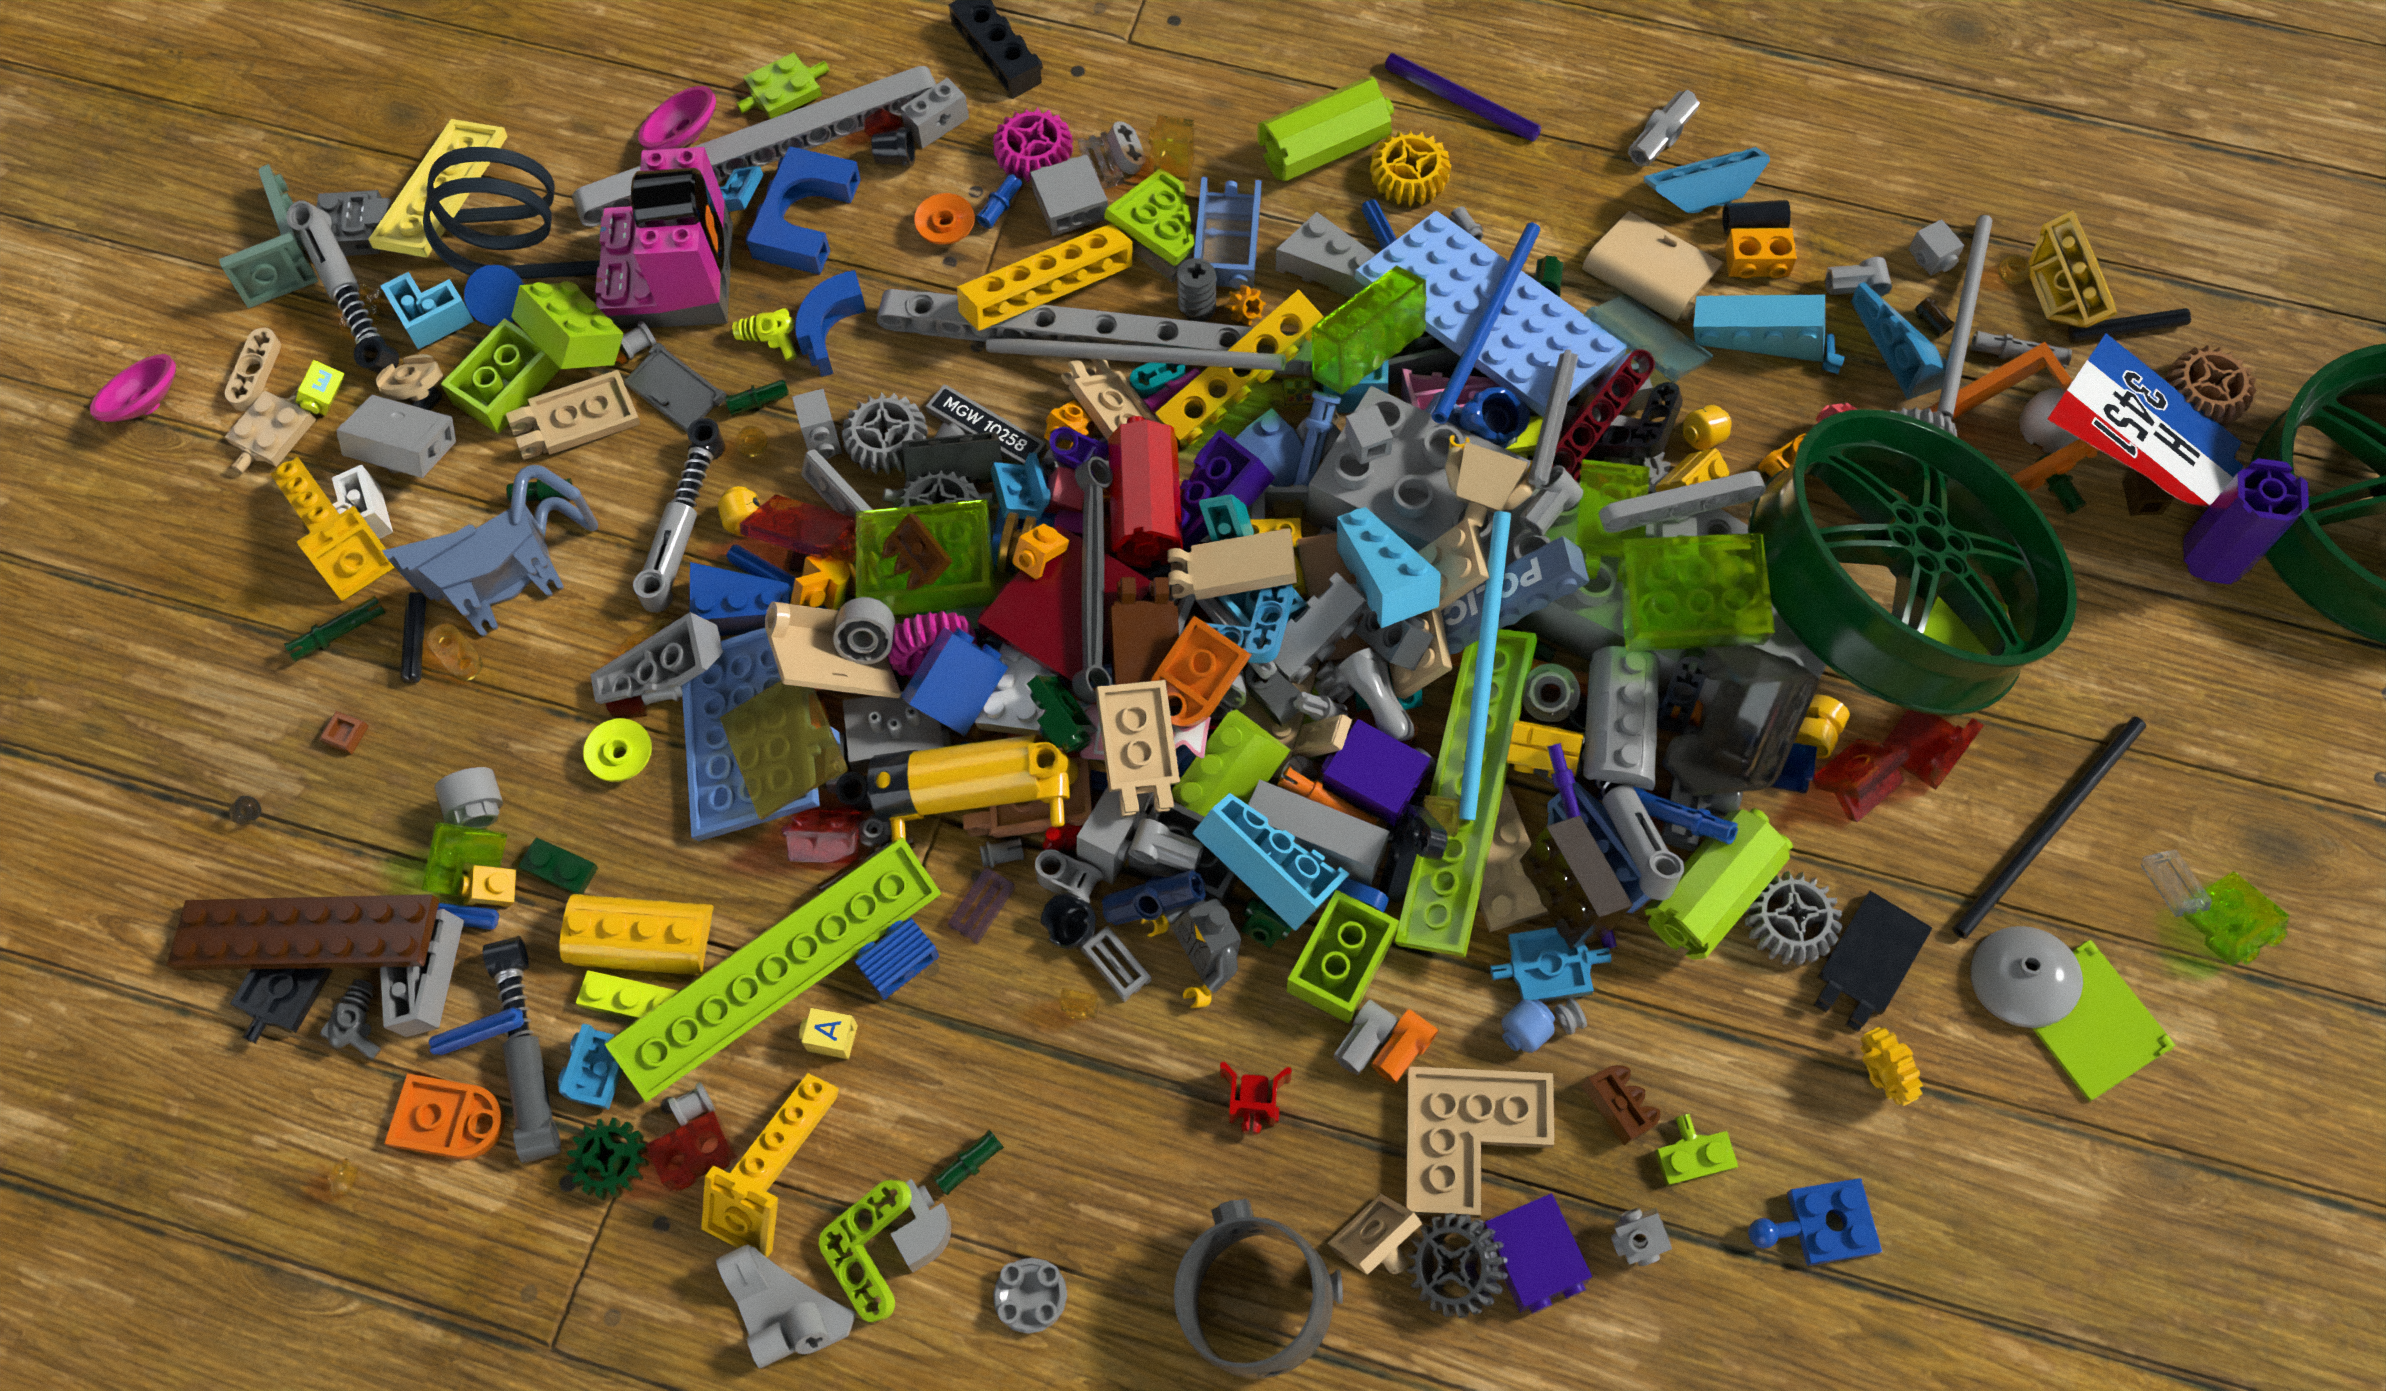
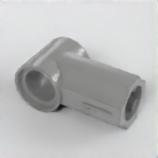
(1846, 278)
(1558, 495)
(1157, 844)
(1370, 1029)

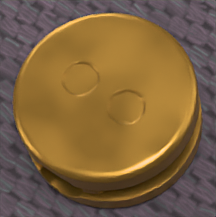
(1010, 539)

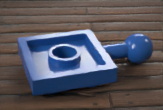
(1817, 1240)

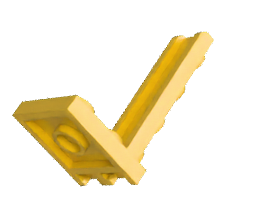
(339, 544)
(738, 1201)

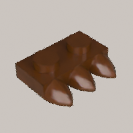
(917, 552)
(1621, 1103)

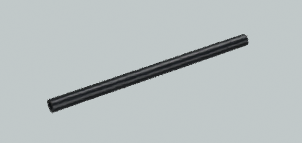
(2048, 828)

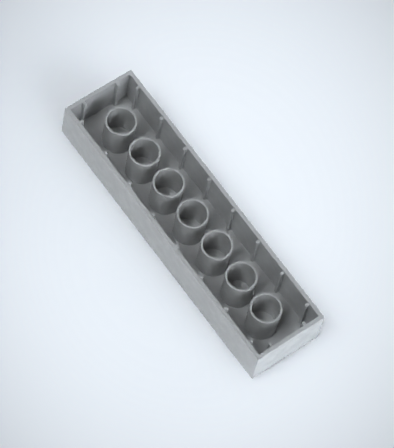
(1416, 503)

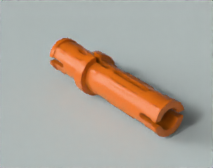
(1316, 792)

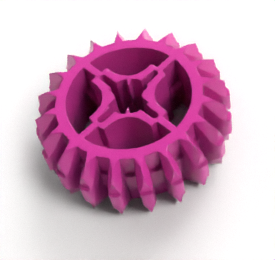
(1030, 136)
(917, 636)

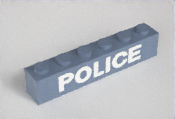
(1527, 587)

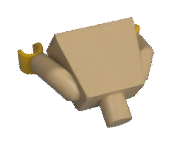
(1486, 479)

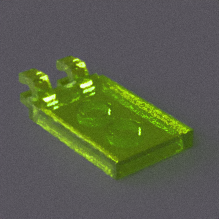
(1601, 486)

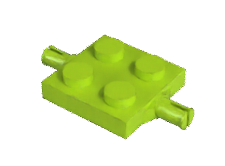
(782, 86)

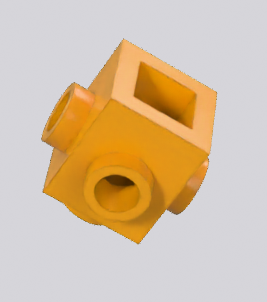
(1071, 416)

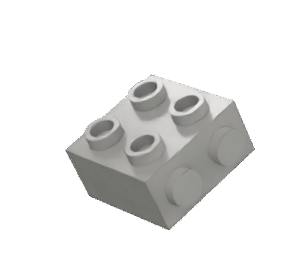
(1069, 195)

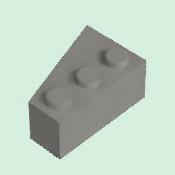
(1324, 255)
(1318, 628)
(1108, 836)
(417, 995)

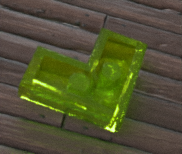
(454, 846)

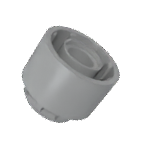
(864, 631)
(1551, 675)
(470, 797)

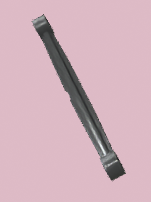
(1092, 577)

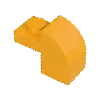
(821, 583)

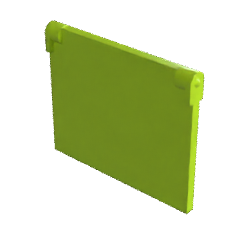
(2107, 1030)

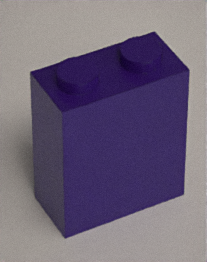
(1375, 772)
(1539, 1254)

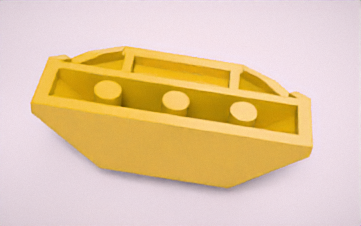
(2069, 275)

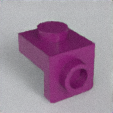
(1071, 521)

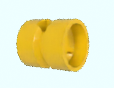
(1823, 724)

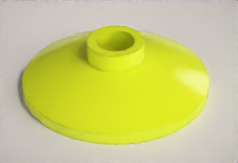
(611, 738)

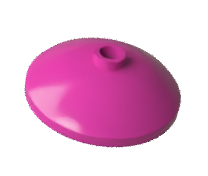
(678, 119)
(135, 390)

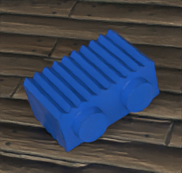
(896, 957)

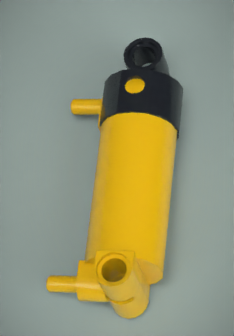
(961, 778)

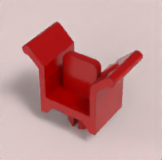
(1254, 1097)

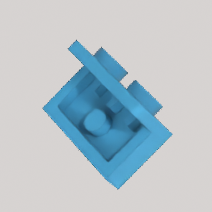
(1021, 488)
(591, 1071)

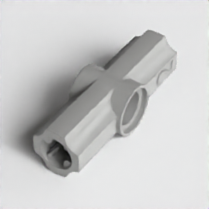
(1663, 128)

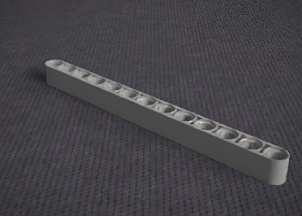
(770, 139)

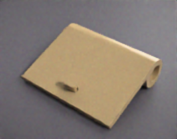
(1651, 266)
(807, 655)

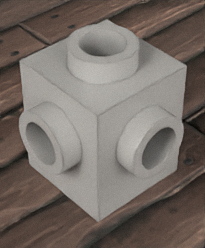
(1646, 1223)

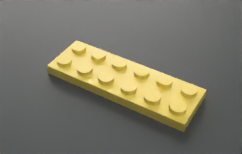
(402, 225)

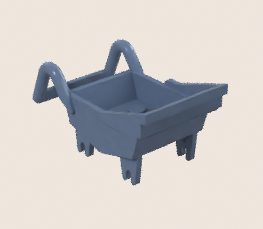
(497, 558)

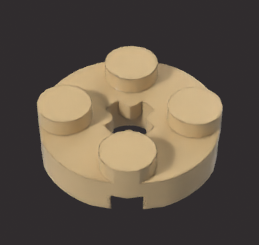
(409, 379)

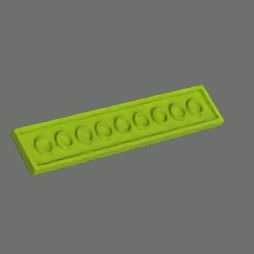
(1446, 892)
(772, 969)

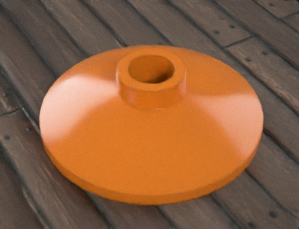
(941, 210)

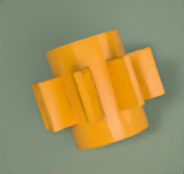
(1245, 304)

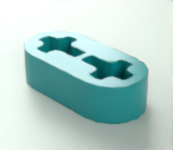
(1156, 376)

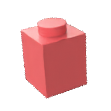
(1064, 491)

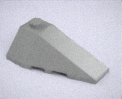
(660, 661)

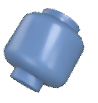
(1528, 1026)

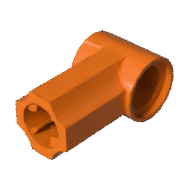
(1409, 1038)

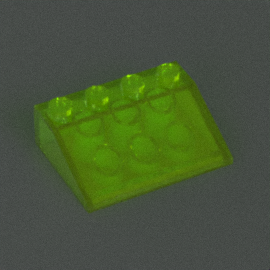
(961, 532)
(1695, 592)

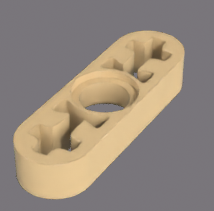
(251, 355)

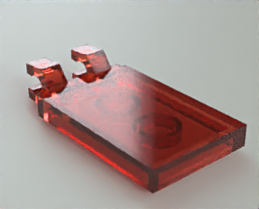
(803, 528)

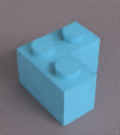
(427, 314)

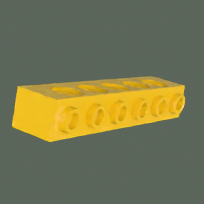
(1044, 276)
(1294, 311)

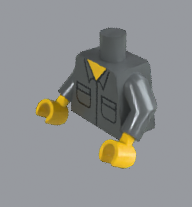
(1207, 940)

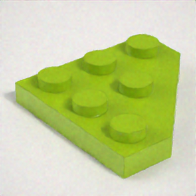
(1156, 216)

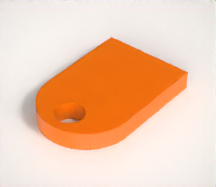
(1200, 671)
(442, 1118)

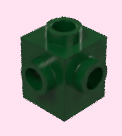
(1263, 923)

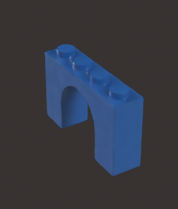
(799, 176)

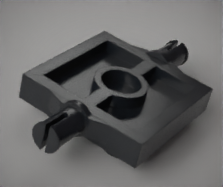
(278, 997)

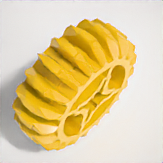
(1402, 168)

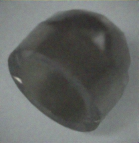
(251, 813)

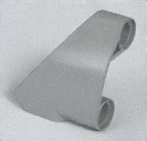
(779, 1309)

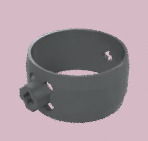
(1233, 1223)

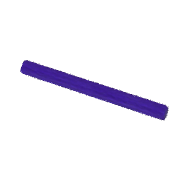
(1463, 97)

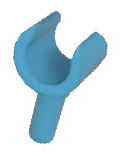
(1832, 361)

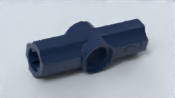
(1153, 897)

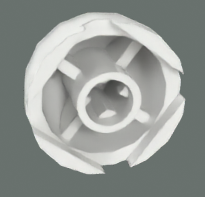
(2037, 428)

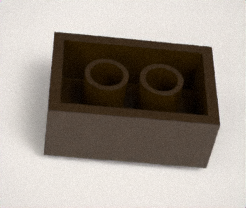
(1575, 882)

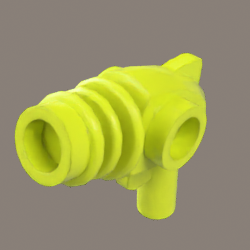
(769, 328)

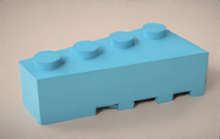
(1763, 324)
(1386, 568)
(1269, 860)

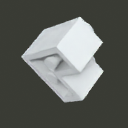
(361, 490)

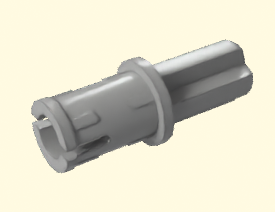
(1318, 706)

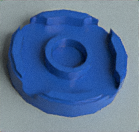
(492, 294)

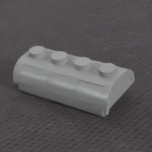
(1622, 717)

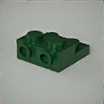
(1065, 721)

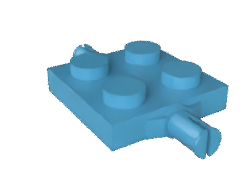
(1547, 967)

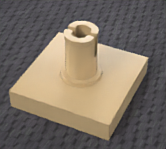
(1376, 1236)

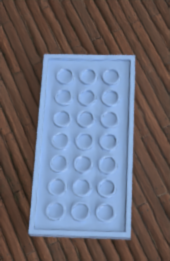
(1529, 329)

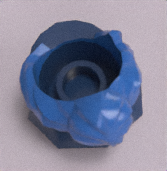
(1496, 416)

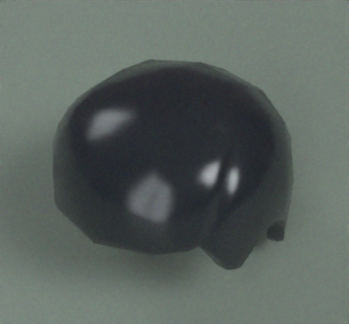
(1068, 921)

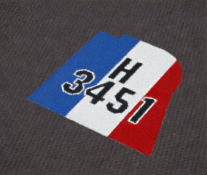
(2147, 425)

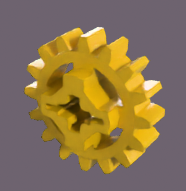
(1891, 1066)

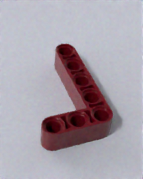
(1608, 406)

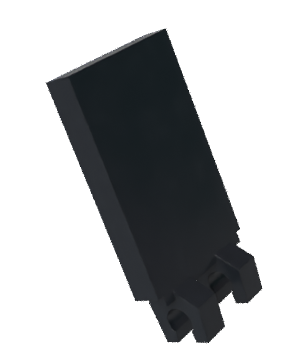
(1872, 958)

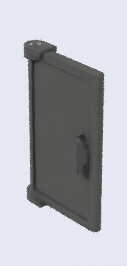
(668, 380)

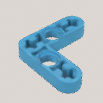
(1252, 636)

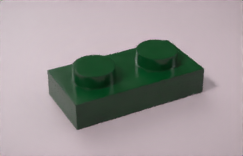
(558, 866)

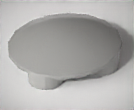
(1030, 1295)

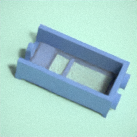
(1229, 233)

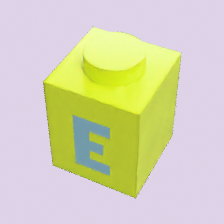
(319, 388)

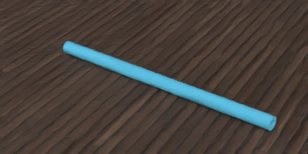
(1484, 666)

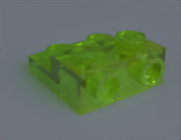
(2239, 920)

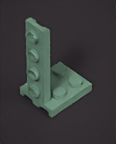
(276, 264)

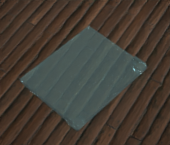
(1642, 329)

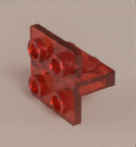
(823, 835)

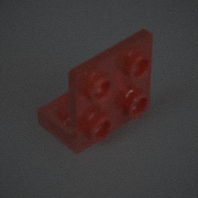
(1931, 744)

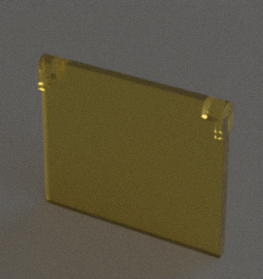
(782, 745)

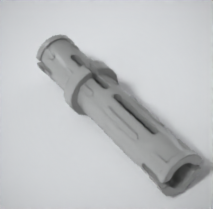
(2007, 346)

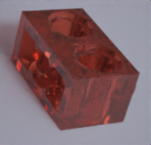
(689, 1142)

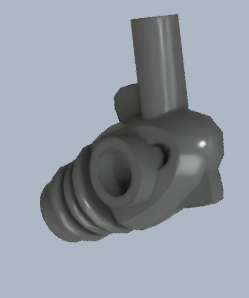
(349, 1018)

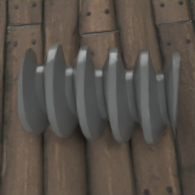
(1196, 289)

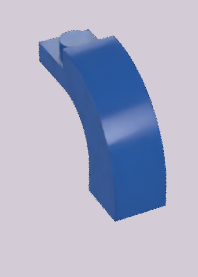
(821, 309)

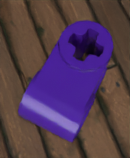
(1082, 448)

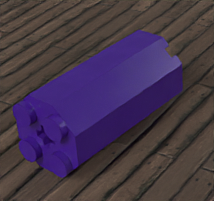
(2245, 521)

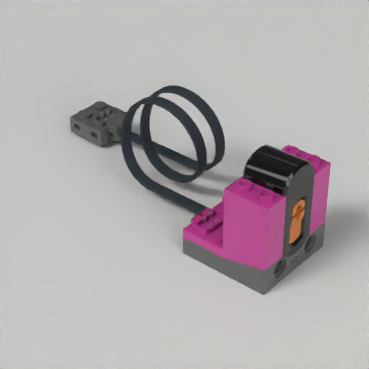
(658, 258)

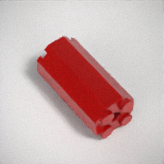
(1144, 492)

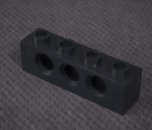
(996, 45)

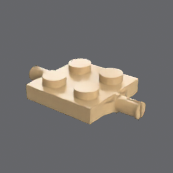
(269, 430)

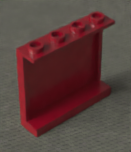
(1045, 613)

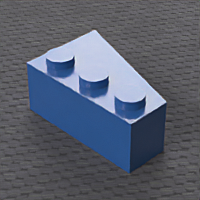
(733, 599)

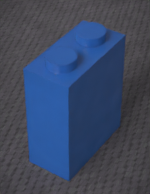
(955, 680)

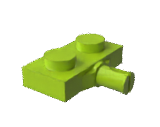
(1695, 1154)

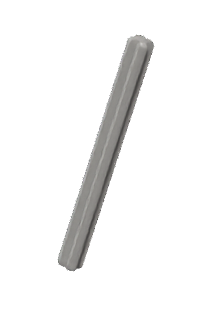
(1553, 419)

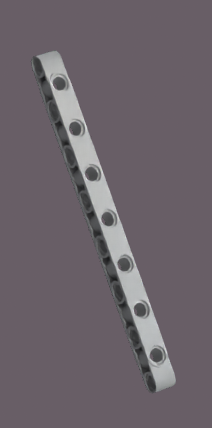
(902, 312)

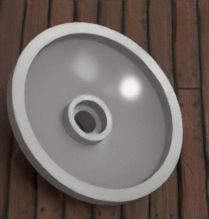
(2018, 993)

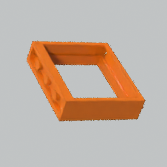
(2008, 376)

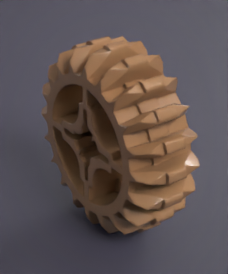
(2212, 379)

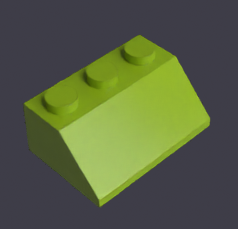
(1233, 763)

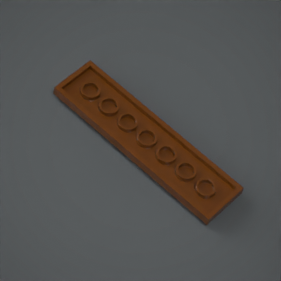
(304, 932)

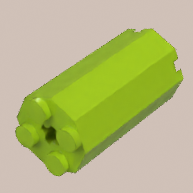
(1325, 128)
(1720, 885)

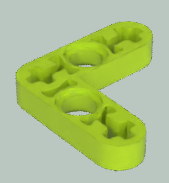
(853, 1240)

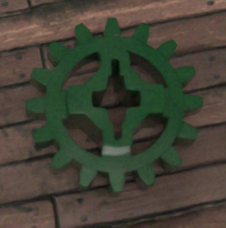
(592, 1161)

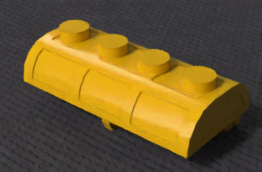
(635, 934)

